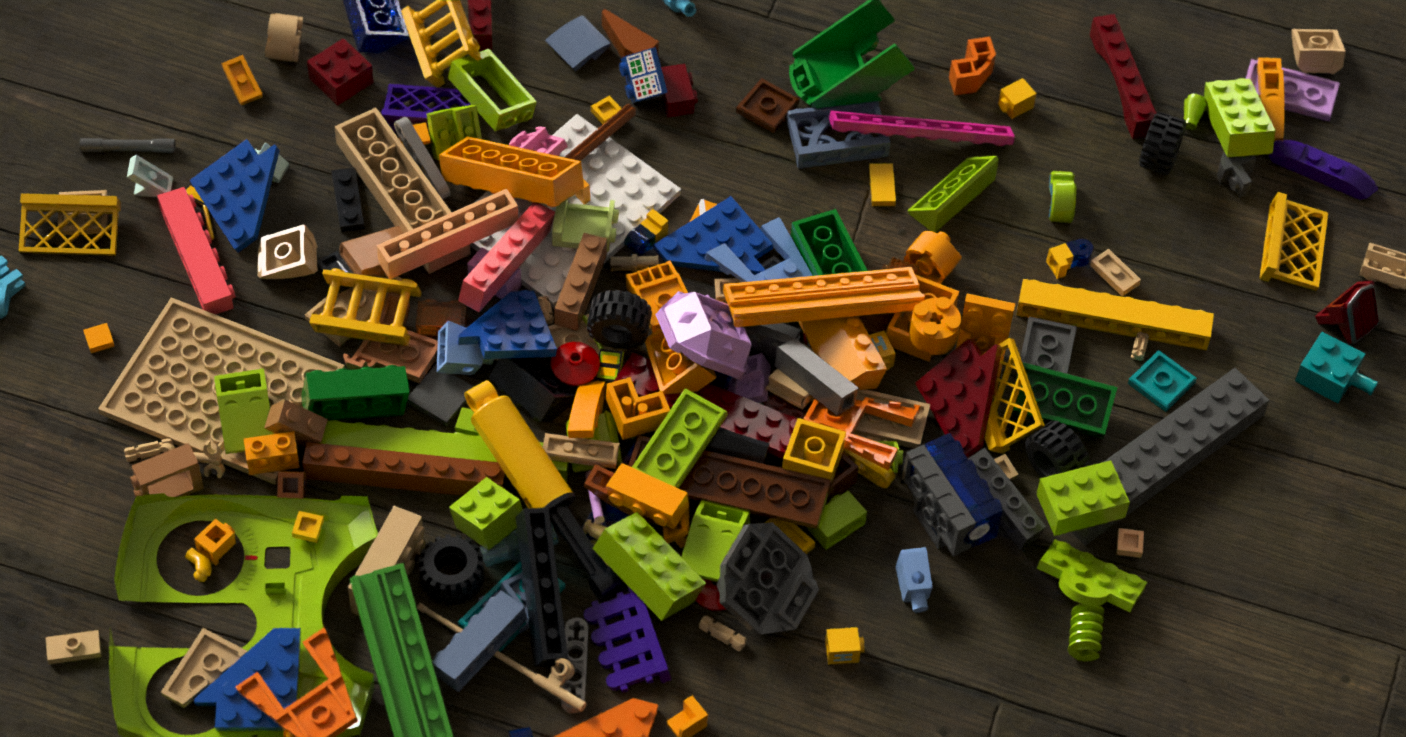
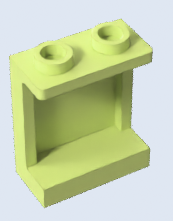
(576, 219)

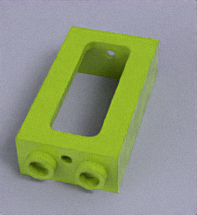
(502, 81)

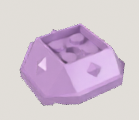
(705, 333)

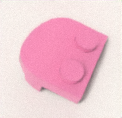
(539, 141)

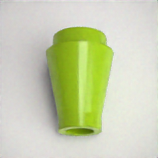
(1193, 109)

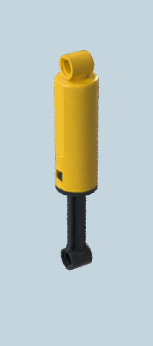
(535, 477)

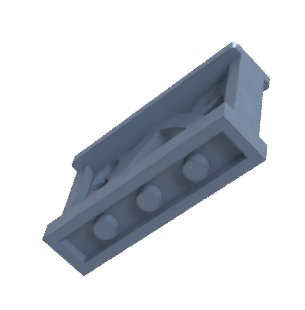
(833, 152)

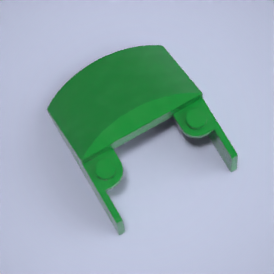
(833, 64)

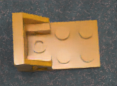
(986, 323)

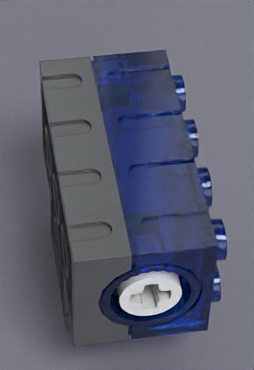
(950, 495)

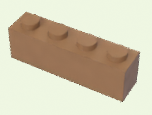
(580, 281)

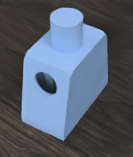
(454, 357)
(914, 577)

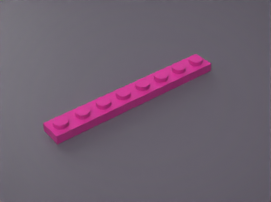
(919, 127)

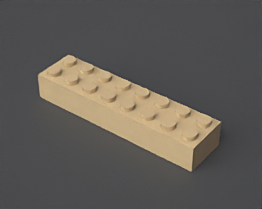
(393, 177)

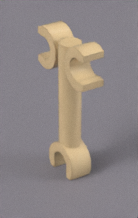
(210, 457)

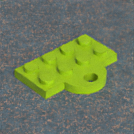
(1090, 579)

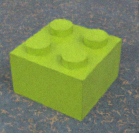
(486, 513)

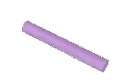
(596, 505)

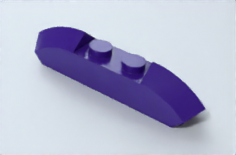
(1323, 168)

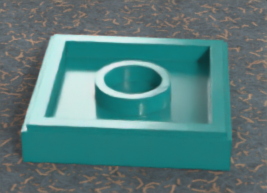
(1162, 381)

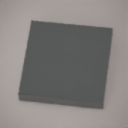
(440, 396)

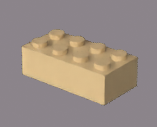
(395, 544)

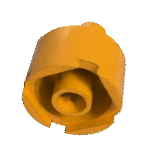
(933, 255)
(935, 325)

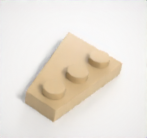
(200, 667)

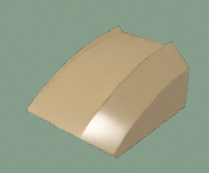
(1318, 50)
(287, 254)

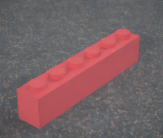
(195, 251)
(506, 256)

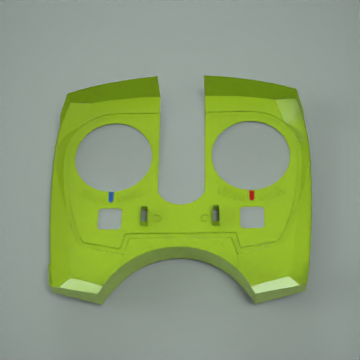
(277, 596)

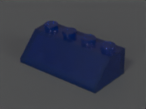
(376, 24)

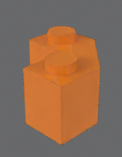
(970, 73)

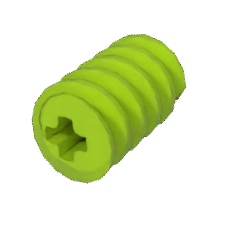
(1085, 632)

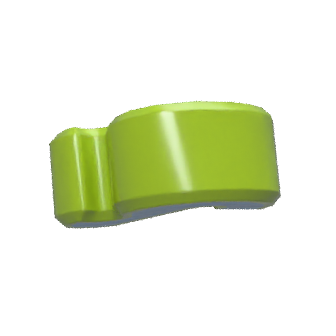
(1062, 196)

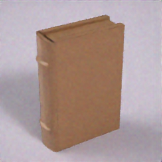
(362, 252)

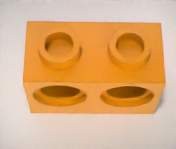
(271, 453)

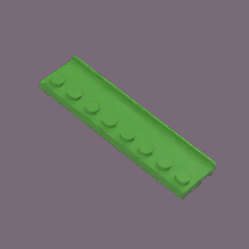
(400, 653)

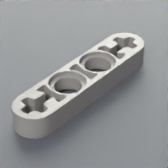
(421, 156)
(579, 664)

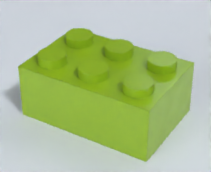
(1082, 498)

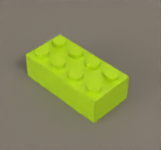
(1239, 118)
(649, 566)

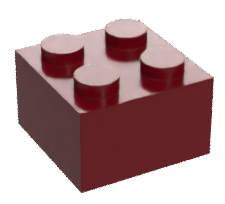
(340, 71)

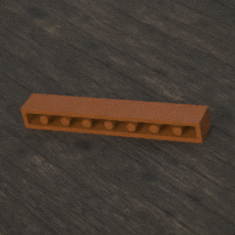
(398, 469)

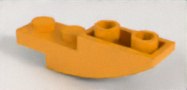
(1272, 92)

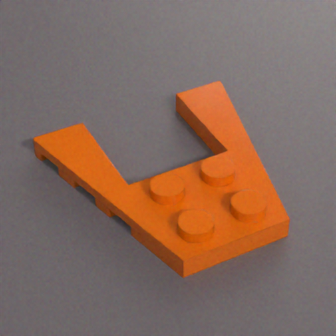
(873, 451)
(320, 712)

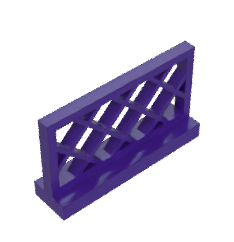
(410, 93)

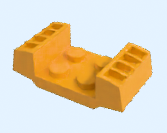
(656, 286)

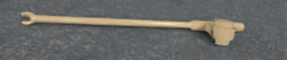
(552, 684)

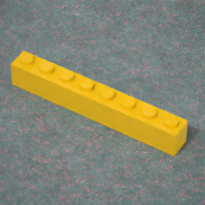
(1115, 314)

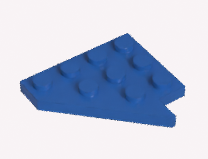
(238, 191)
(718, 225)
(511, 329)
(277, 662)

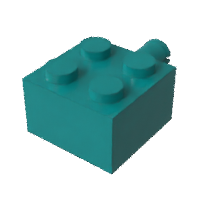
(1332, 368)

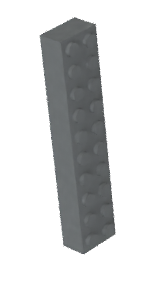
(1183, 441)

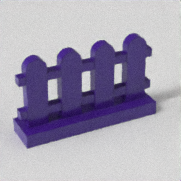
(636, 649)

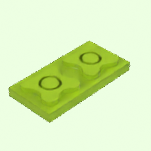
(680, 439)

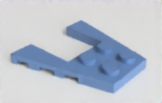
(776, 232)

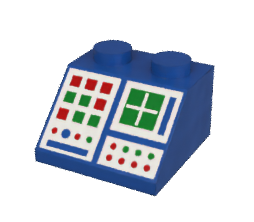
(643, 75)

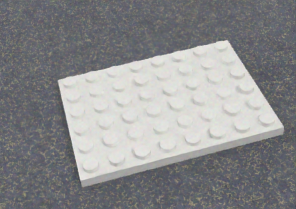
(611, 176)

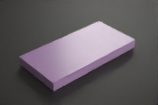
(1303, 92)

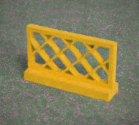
(69, 204)
(1274, 242)
(995, 431)

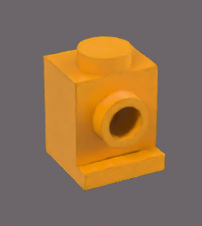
(215, 540)

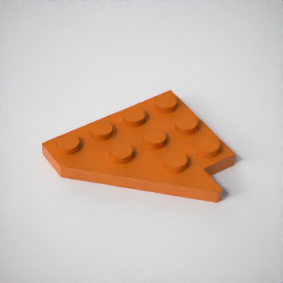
(628, 719)

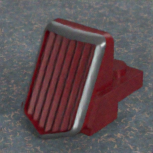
(1353, 312)

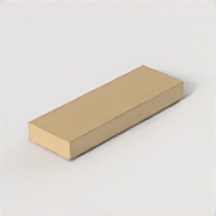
(581, 450)

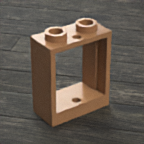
(169, 473)

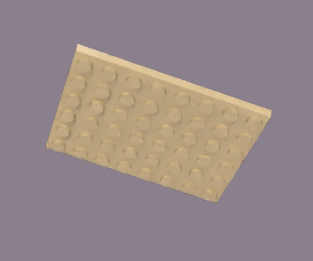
(172, 384)

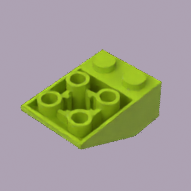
(242, 407)
(712, 536)

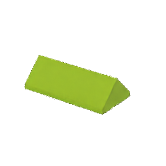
(954, 192)

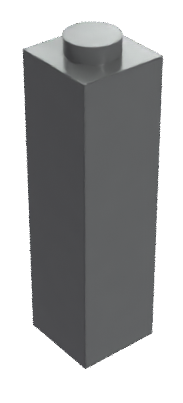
(816, 376)

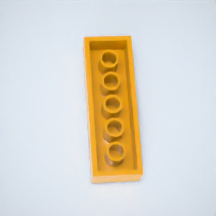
(519, 170)

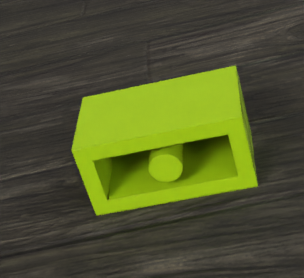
(839, 519)

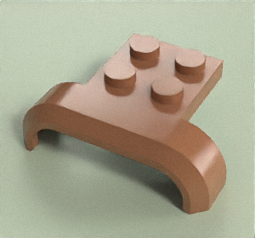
(416, 357)

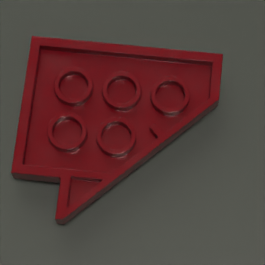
(962, 393)

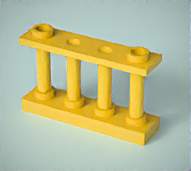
(421, 38)
(372, 329)

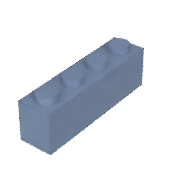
(479, 640)

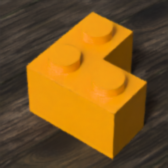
(633, 413)

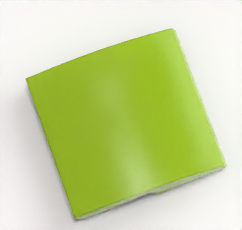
(452, 126)

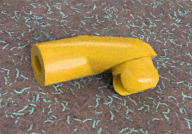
(202, 564)

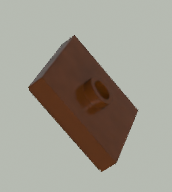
(767, 105)

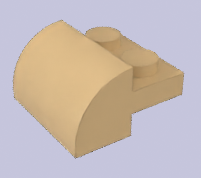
(1384, 266)

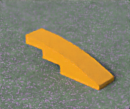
(586, 409)

